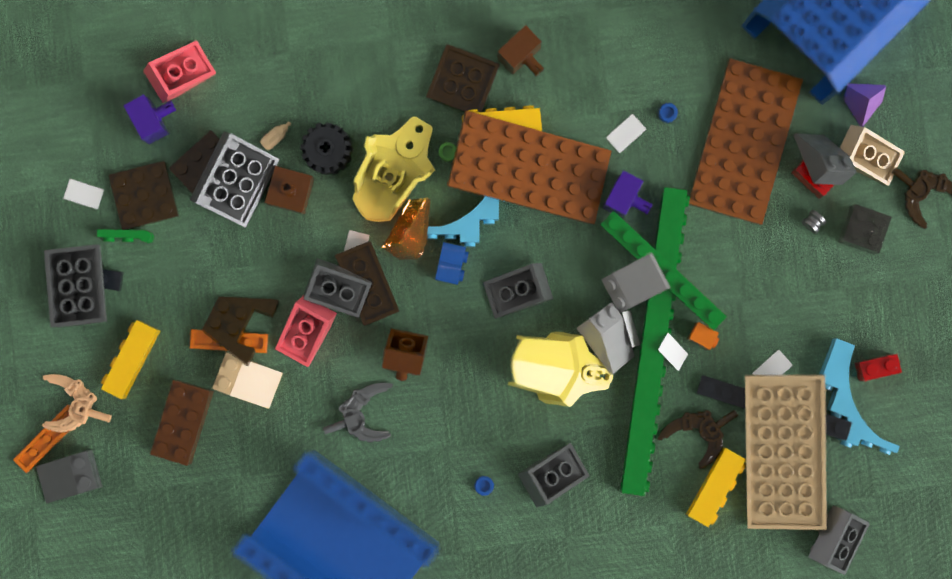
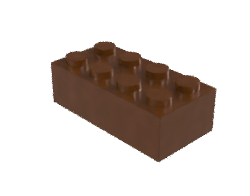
(182, 422)

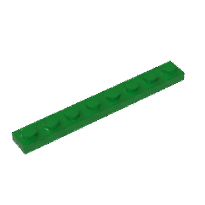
(679, 285)

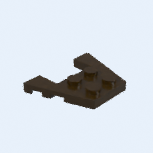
(230, 320)

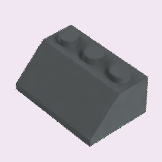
(840, 541)

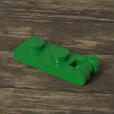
(126, 235)

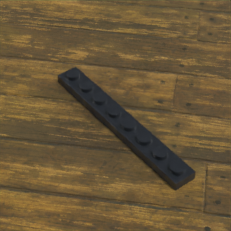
(736, 396)

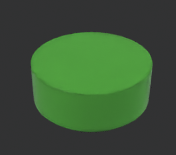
(447, 151)

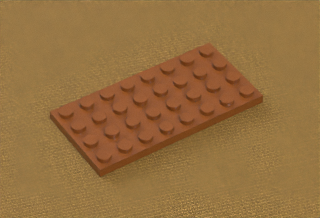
(745, 141)
(529, 168)

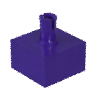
(148, 118)
(625, 196)

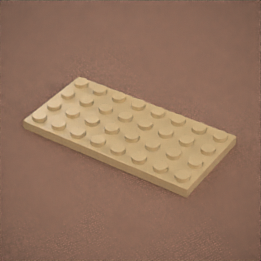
(786, 451)

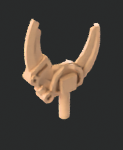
(79, 409)

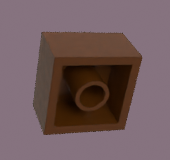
(520, 52)
(289, 190)
(405, 353)

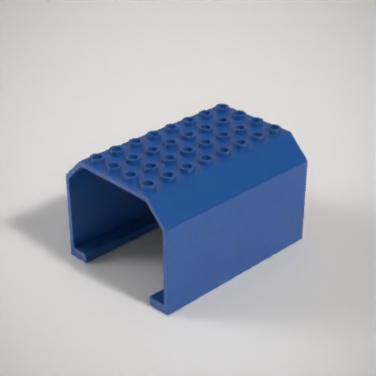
(835, 33)
(334, 530)

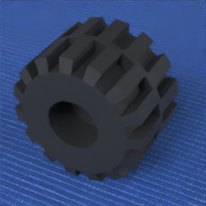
(336, 156)

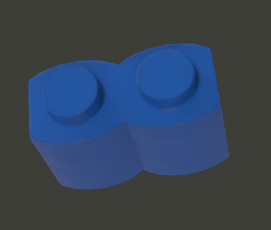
(450, 263)

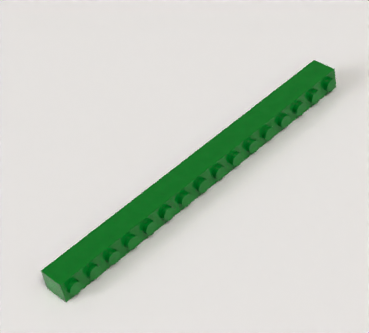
(650, 362)

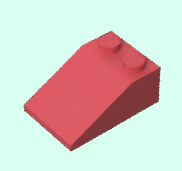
(179, 71)
(305, 331)

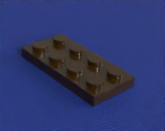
(365, 263)

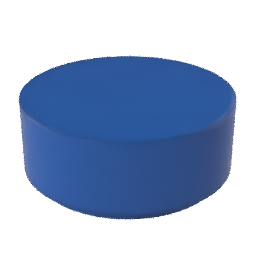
(667, 112)
(484, 485)

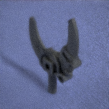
(354, 417)

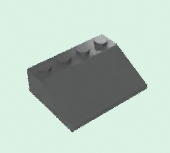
(234, 179)
(75, 286)

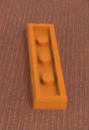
(200, 340)
(40, 445)

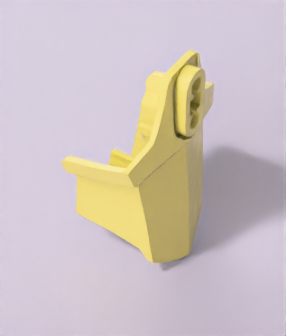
(392, 170)
(557, 368)

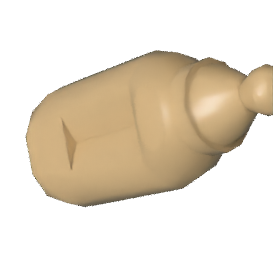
(274, 136)

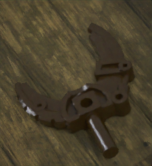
(919, 190)
(708, 430)

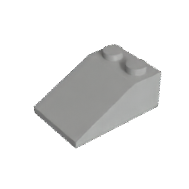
(635, 283)
(608, 338)

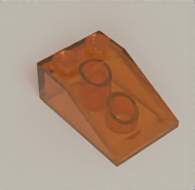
(410, 231)

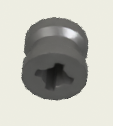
(814, 221)

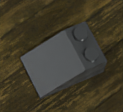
(824, 159)
(336, 288)
(518, 290)
(553, 475)
(69, 476)

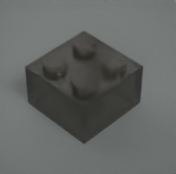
(864, 229)

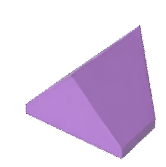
(863, 100)

